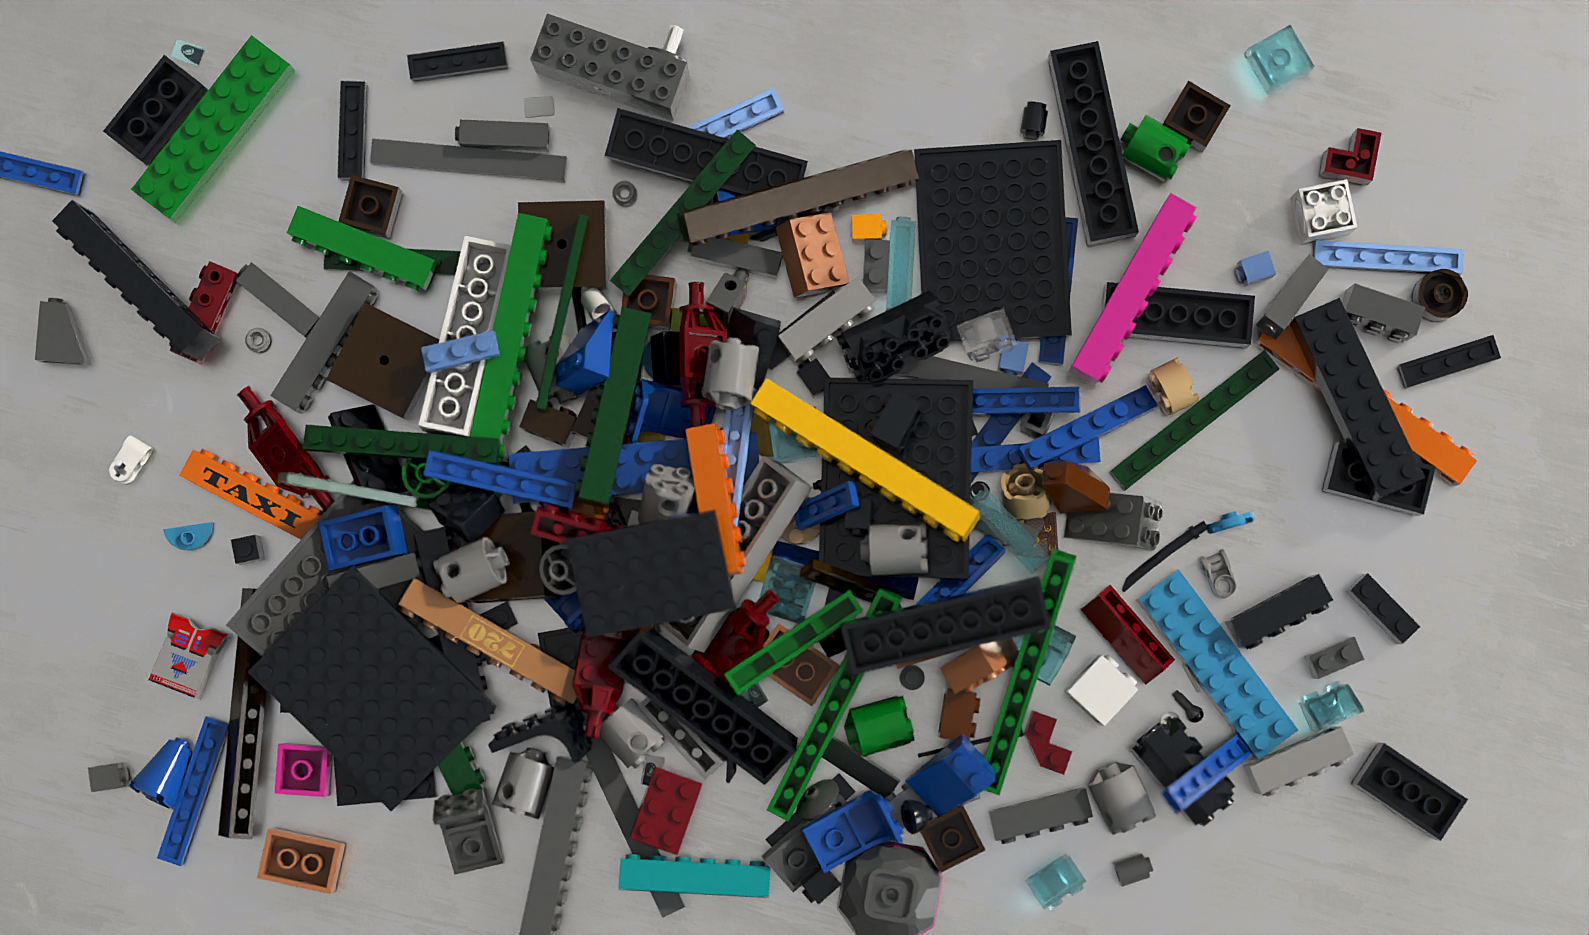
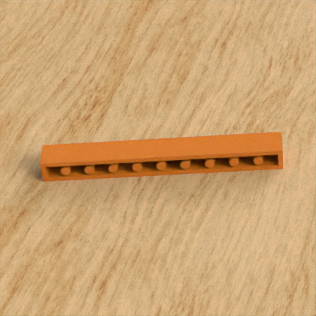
(1426, 443)

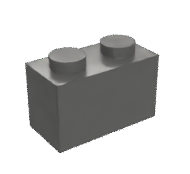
(876, 265)
(1334, 657)

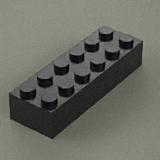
(1194, 316)

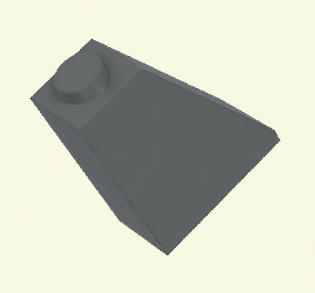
(59, 335)

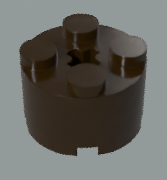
(1452, 289)

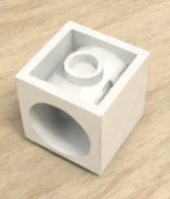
(1324, 211)
(1102, 689)

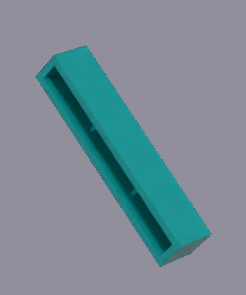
(693, 877)

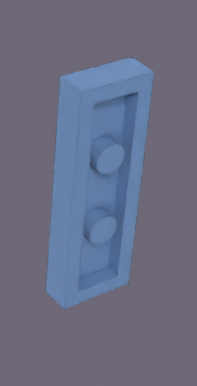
(460, 351)

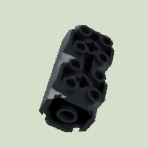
(884, 342)
(1170, 755)

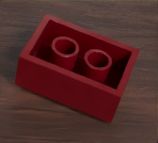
(665, 811)

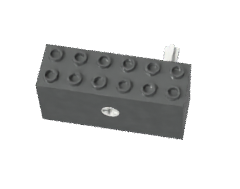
(613, 67)

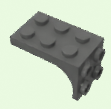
(1129, 522)
(467, 830)

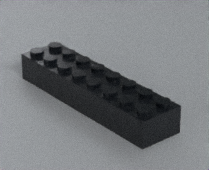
(1093, 143)
(686, 152)
(135, 281)
(1356, 399)
(946, 625)
(703, 703)

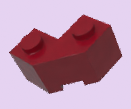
(1038, 734)

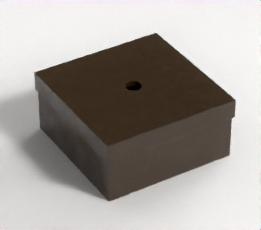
(593, 257)
(383, 362)
(524, 556)

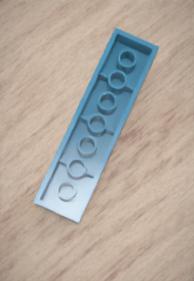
(1217, 664)

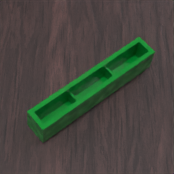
(362, 248)
(793, 642)

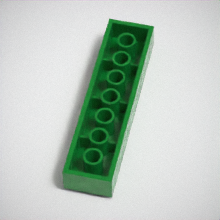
(213, 129)

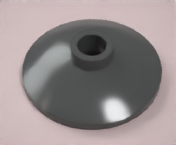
(817, 799)

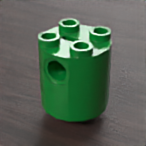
(1146, 142)
(418, 483)
(879, 726)

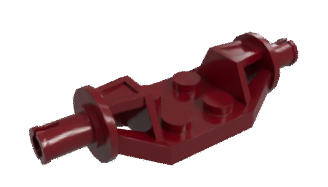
(694, 351)
(279, 448)
(735, 639)
(594, 675)

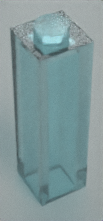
(900, 261)
(1010, 531)

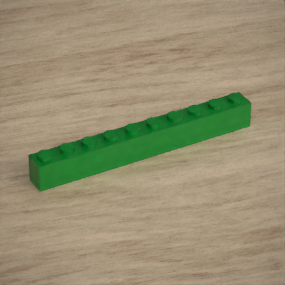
(511, 328)
(1027, 671)
(823, 723)

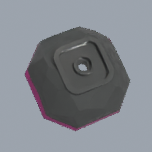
(886, 868)

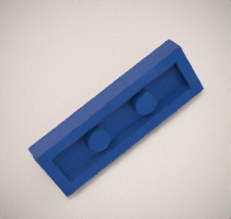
(826, 505)

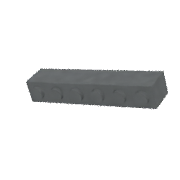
(323, 343)

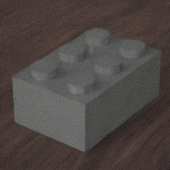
(1382, 313)

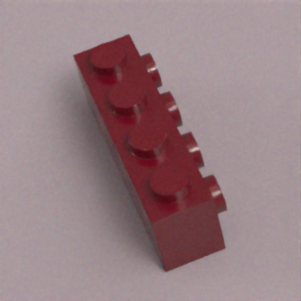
(212, 296)
(559, 526)
(1128, 634)

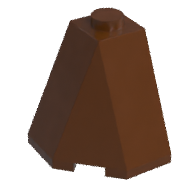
(1074, 488)

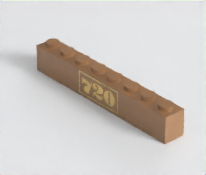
(489, 639)

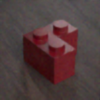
(1357, 163)

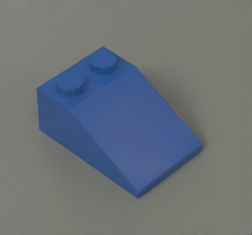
(587, 357)
(363, 537)
(952, 776)

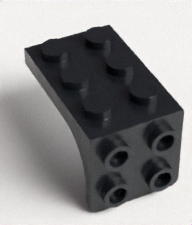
(557, 722)

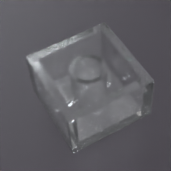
(987, 335)

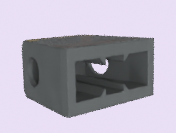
(728, 293)

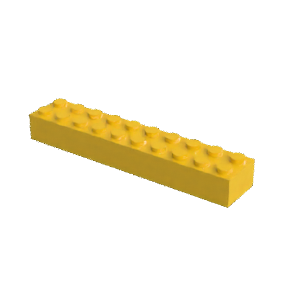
(865, 460)

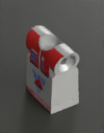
(187, 656)

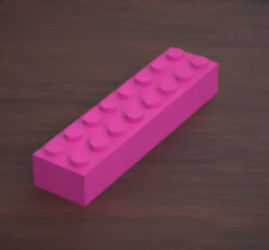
(1130, 293)

